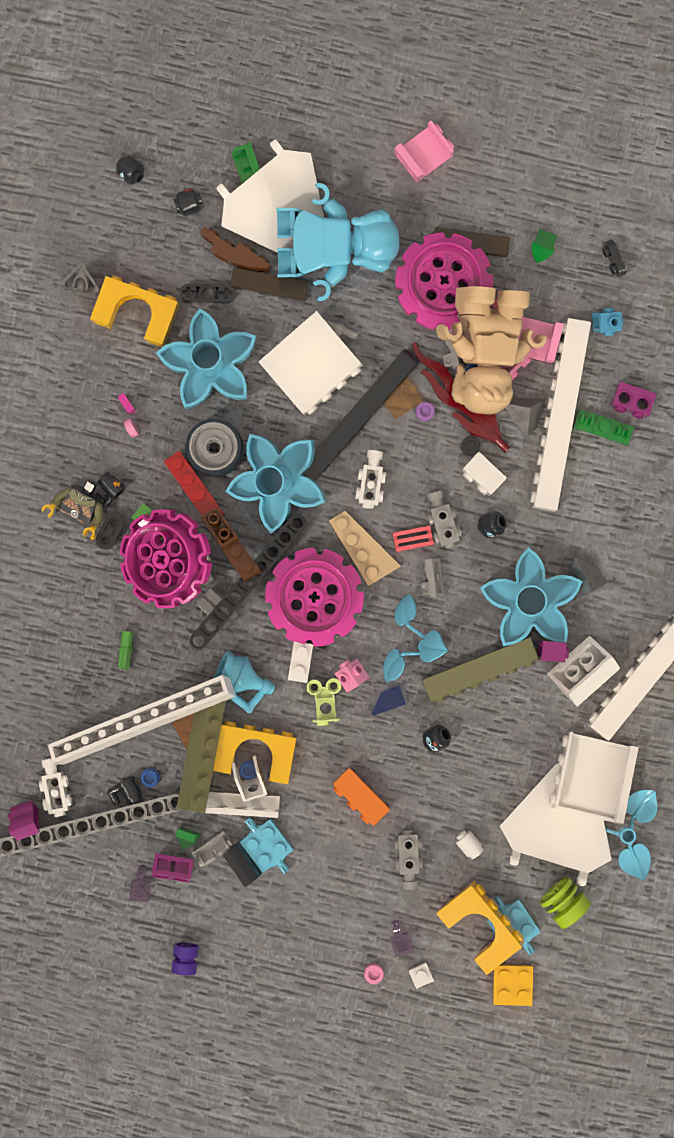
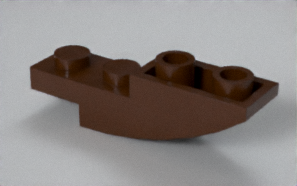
(240, 257)
(230, 544)

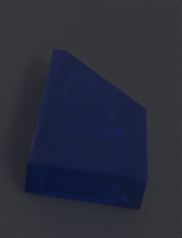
(388, 700)

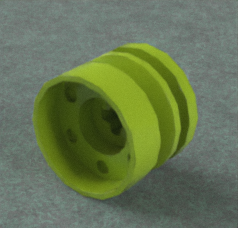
(568, 906)

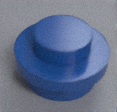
(247, 770)
(150, 777)

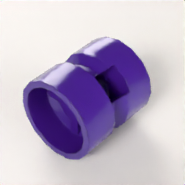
(185, 958)

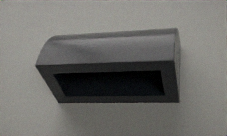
(242, 864)

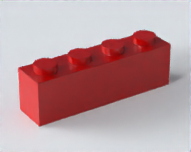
(191, 483)

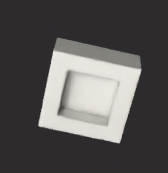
(421, 975)

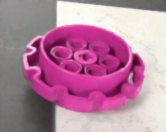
(419, 261)
(165, 558)
(282, 594)

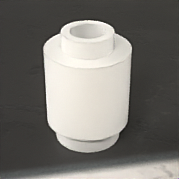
(469, 844)

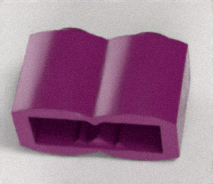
(24, 820)

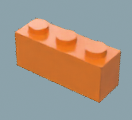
(360, 797)

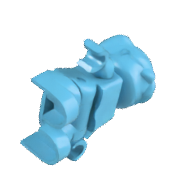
(330, 242)

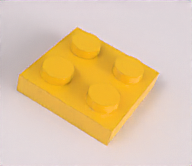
(513, 985)

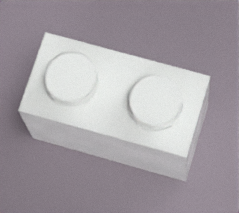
(483, 474)
(300, 662)

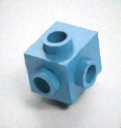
(607, 321)

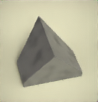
(81, 281)
(526, 412)
(587, 573)

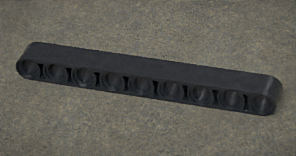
(361, 413)
(243, 590)

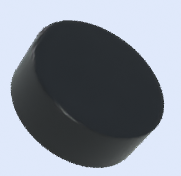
(470, 446)

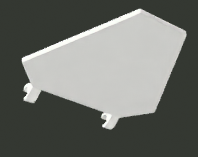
(281, 183)
(555, 834)

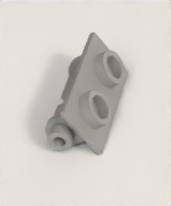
(216, 845)

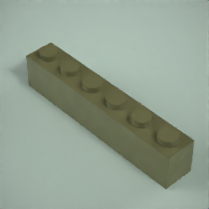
(480, 669)
(200, 758)

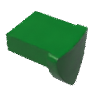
(543, 245)
(186, 837)

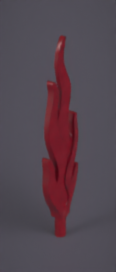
(482, 425)

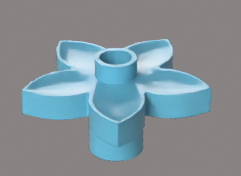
(208, 361)
(277, 480)
(532, 601)

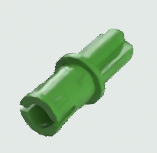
(125, 650)

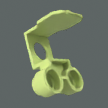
(324, 695)

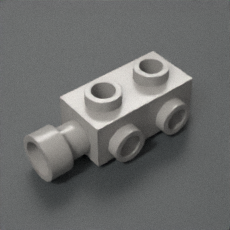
(444, 525)
(408, 854)

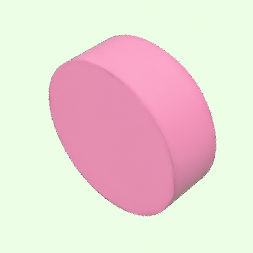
(131, 427)
(373, 973)

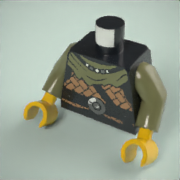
(79, 506)

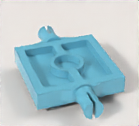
(266, 845)
(520, 921)

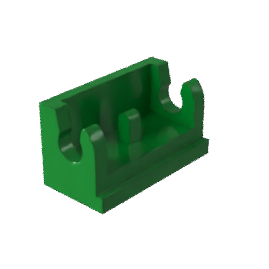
(245, 161)

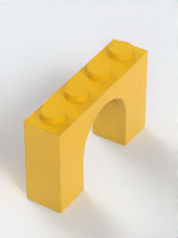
(116, 292)
(281, 746)
(475, 901)

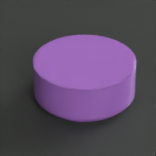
(425, 411)

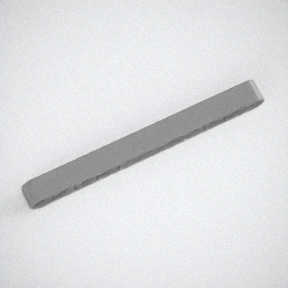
(92, 822)

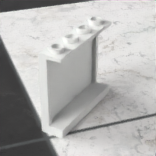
(311, 364)
(594, 778)

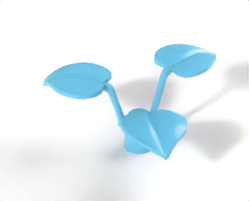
(430, 647)
(636, 859)

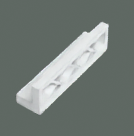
(233, 804)

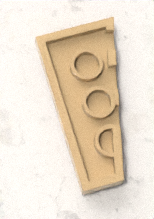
(365, 552)

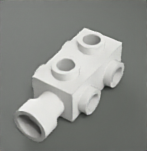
(371, 485)
(53, 792)

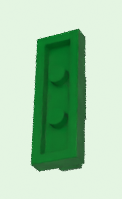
(603, 427)

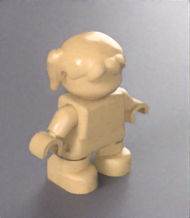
(489, 342)

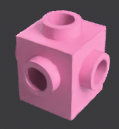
(351, 674)

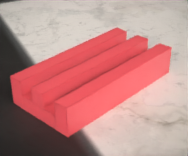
(428, 535)

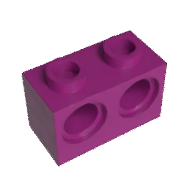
(633, 394)
(552, 651)
(172, 868)

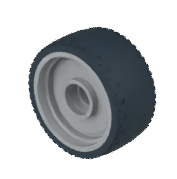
(203, 437)

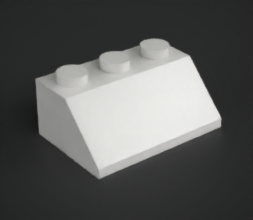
(583, 671)

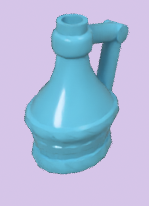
(243, 678)

